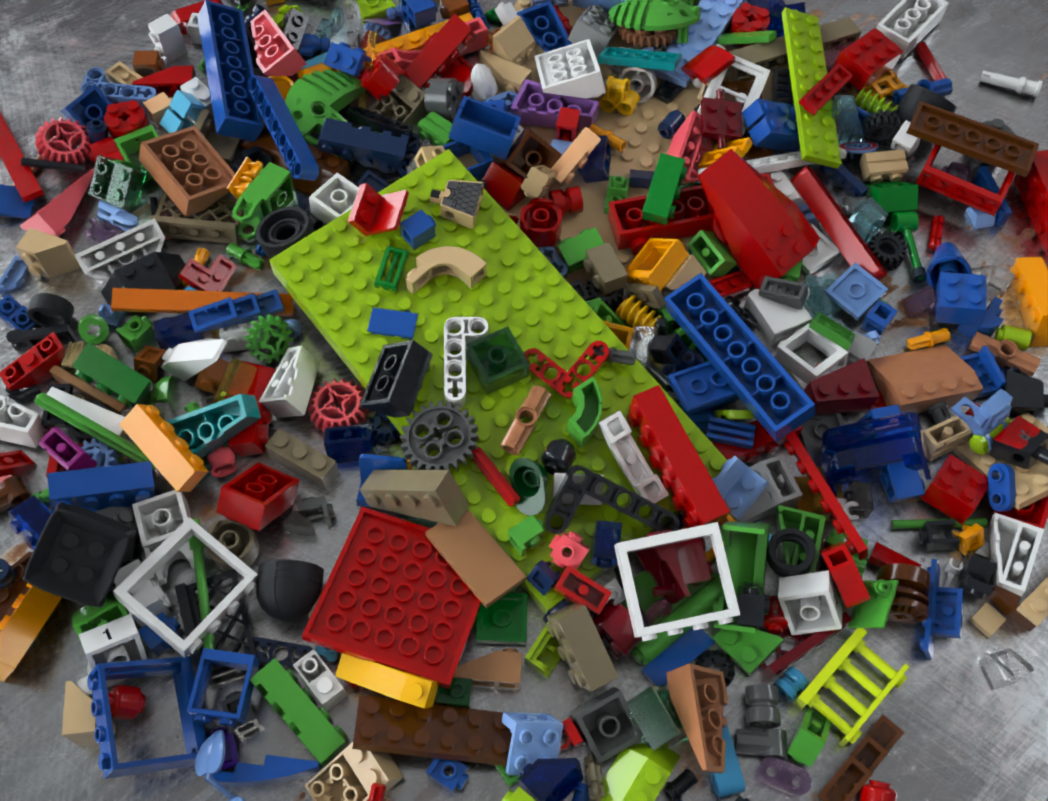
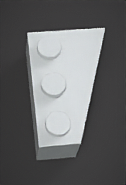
(291, 384)
(1014, 550)

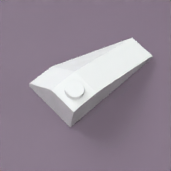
(192, 357)

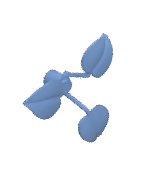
(210, 760)

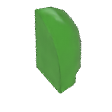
(163, 391)

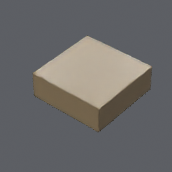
(987, 620)

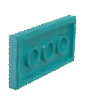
(639, 58)

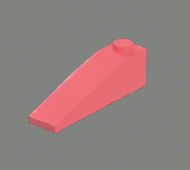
(274, 51)
(59, 210)

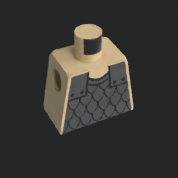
(459, 201)

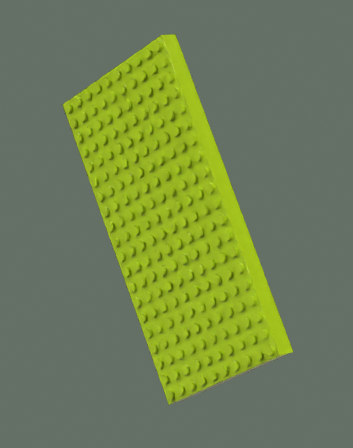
(333, 284)

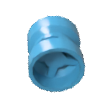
(791, 684)

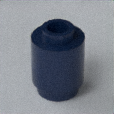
(671, 124)
(96, 130)

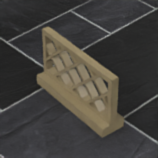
(199, 227)

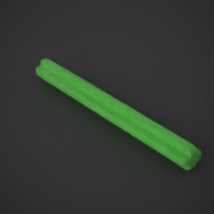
(91, 428)

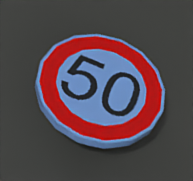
(859, 147)

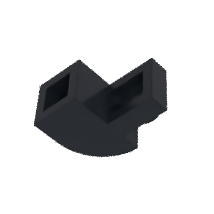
(976, 575)

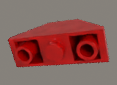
(34, 364)
(845, 574)

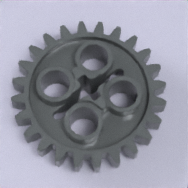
(430, 421)

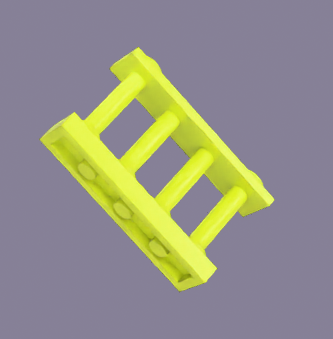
(827, 680)

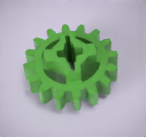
(260, 334)

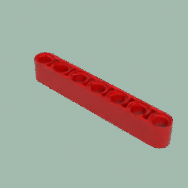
(836, 222)

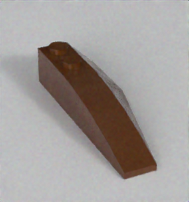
(327, 163)

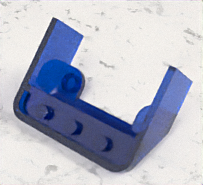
(872, 445)

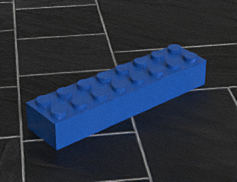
(228, 71)
(740, 357)

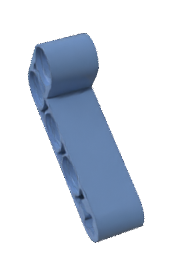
(117, 92)

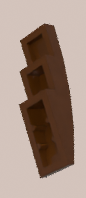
(862, 761)

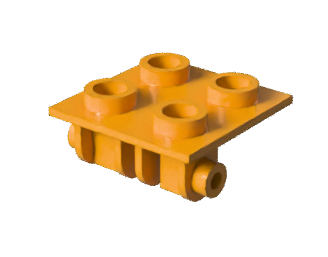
(246, 174)

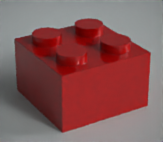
(956, 489)

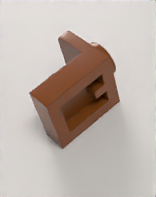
(148, 361)

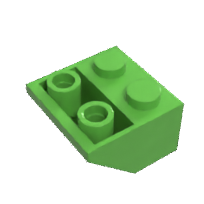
(92, 617)

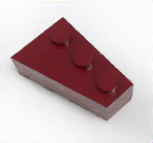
(843, 390)

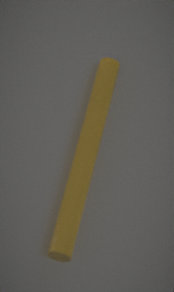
(370, 53)

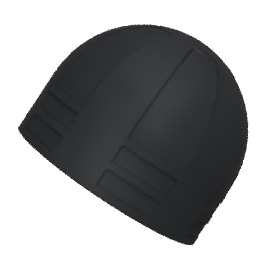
(913, 97)
(283, 229)
(288, 588)

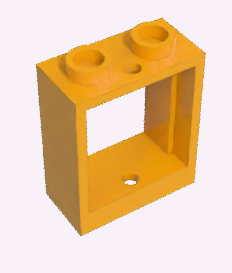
(656, 262)

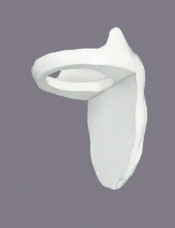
(483, 83)

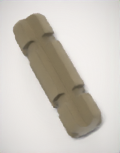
(594, 778)

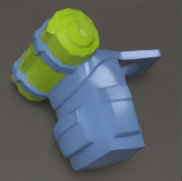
(988, 419)

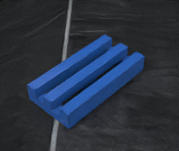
(732, 429)

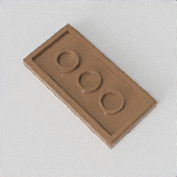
(476, 558)

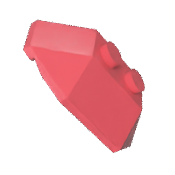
(690, 145)

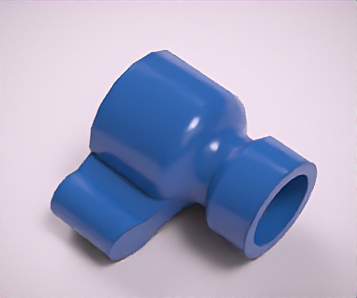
(311, 44)

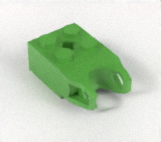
(267, 193)

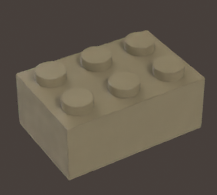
(581, 647)

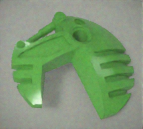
(657, 15)
(324, 94)

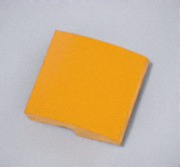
(739, 146)

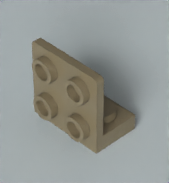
(224, 145)

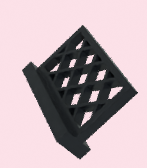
(191, 619)

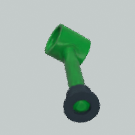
(906, 224)

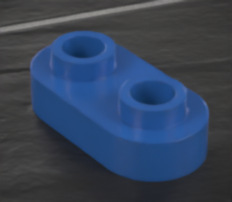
(1002, 486)

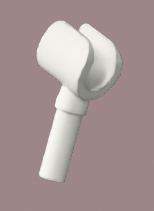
(951, 572)

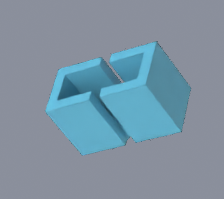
(181, 106)

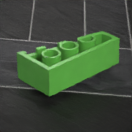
(299, 712)

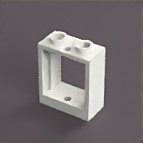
(836, 355)

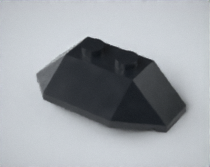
(150, 272)

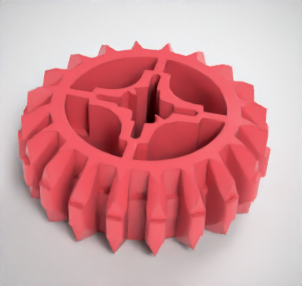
(67, 137)
(345, 396)

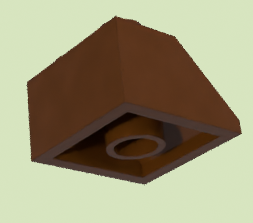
(530, 151)

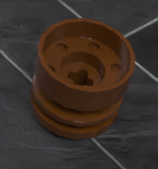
(910, 601)

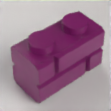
(66, 451)

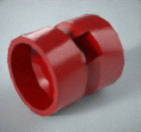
(567, 200)

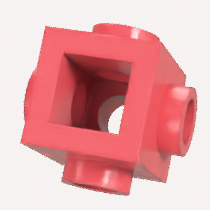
(572, 558)

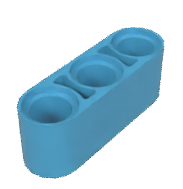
(732, 780)

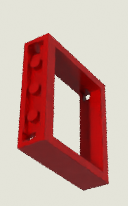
(961, 189)

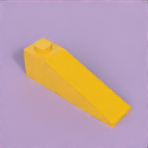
(388, 681)

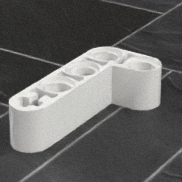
(457, 362)

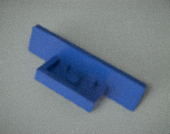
(944, 612)

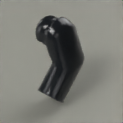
(24, 394)

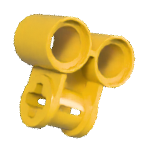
(619, 96)

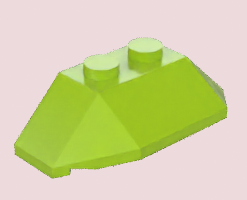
(639, 773)

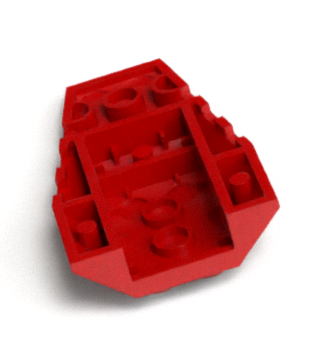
(756, 219)

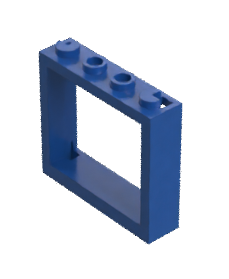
(100, 708)

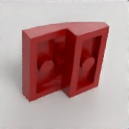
(708, 64)

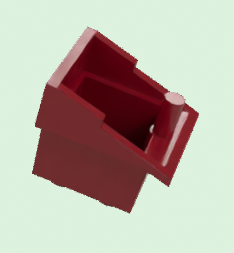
(676, 567)

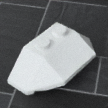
(121, 250)

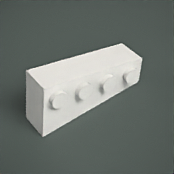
(19, 424)

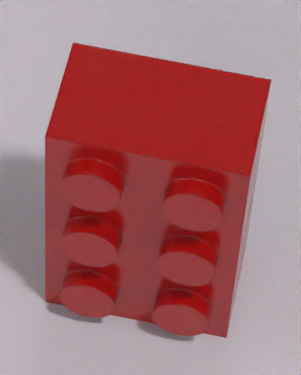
(869, 58)
(257, 496)

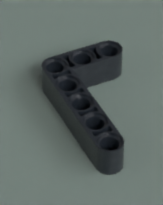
(609, 497)

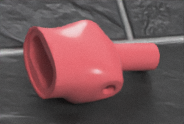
(222, 461)

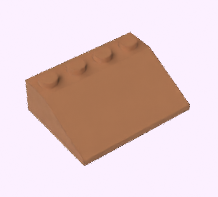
(187, 169)
(924, 378)

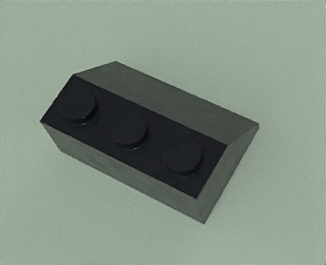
(397, 379)

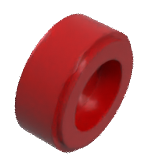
(638, 244)

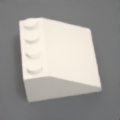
(571, 71)

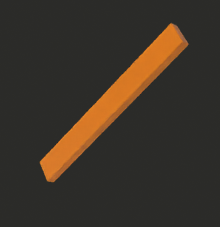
(178, 300)

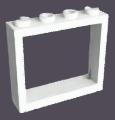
(157, 559)
(696, 622)

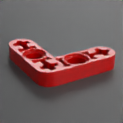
(565, 377)

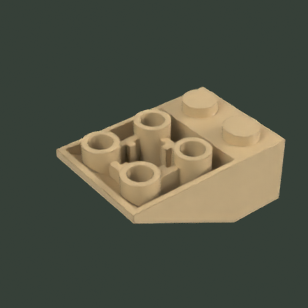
(352, 774)

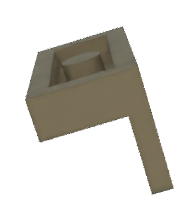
(648, 294)

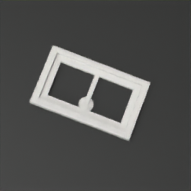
(761, 76)

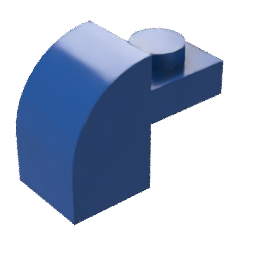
(990, 322)

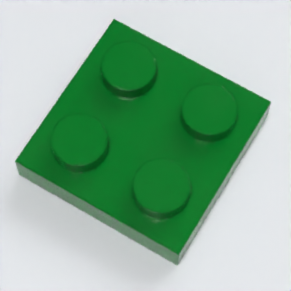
(503, 621)

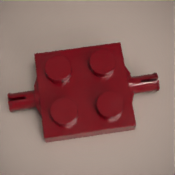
(721, 119)

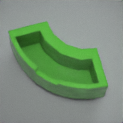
(588, 408)

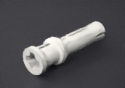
(1019, 85)

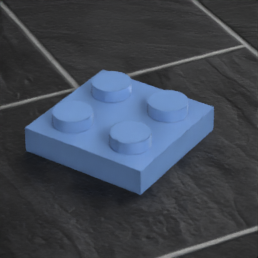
(856, 291)

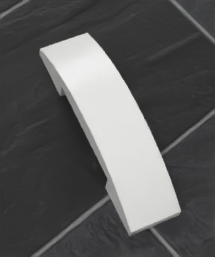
(630, 459)

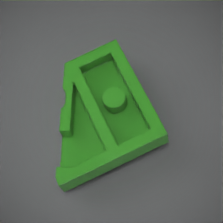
(746, 648)

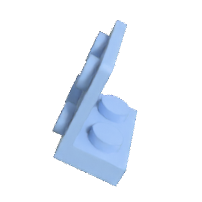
(739, 486)
(532, 738)

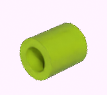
(1019, 336)

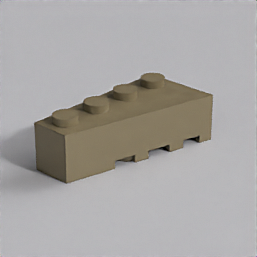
(416, 493)

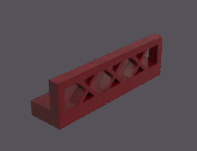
(800, 650)

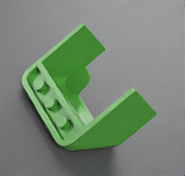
(747, 561)

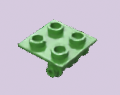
(875, 611)

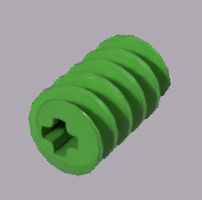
(83, 327)

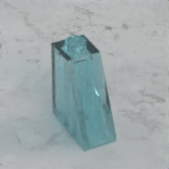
(846, 119)

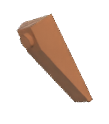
(699, 702)

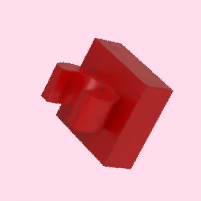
(573, 735)

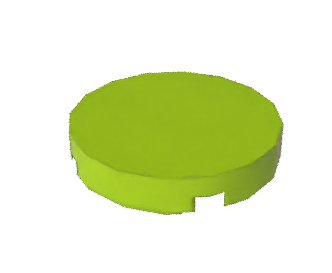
(734, 414)

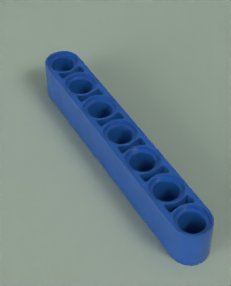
(283, 128)

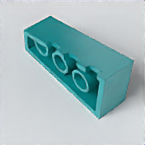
(216, 423)

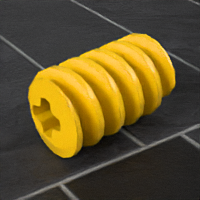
(635, 314)

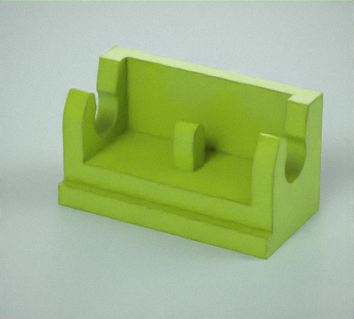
(543, 654)

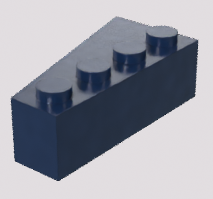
(362, 145)

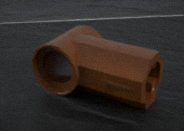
(13, 492)

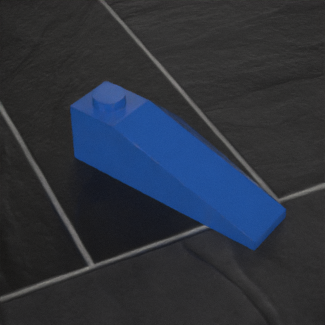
(545, 26)

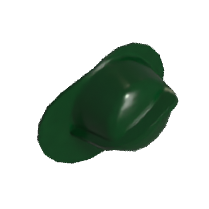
(529, 482)

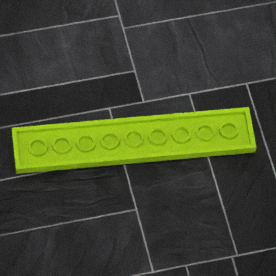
(807, 67)

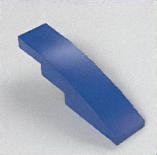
(236, 311)
(275, 771)

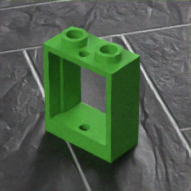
(128, 145)

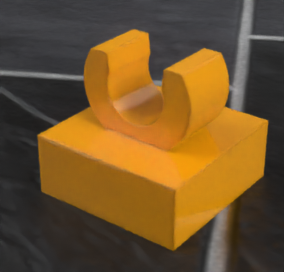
(970, 538)

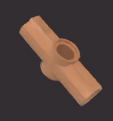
(1006, 353)
(519, 431)

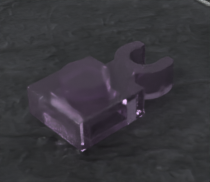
(101, 232)

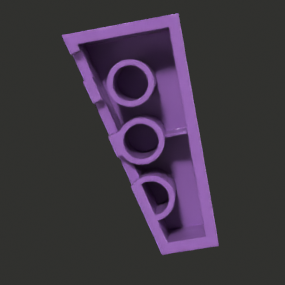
(543, 108)

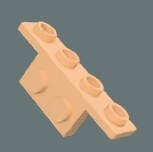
(574, 158)

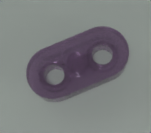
(783, 776)

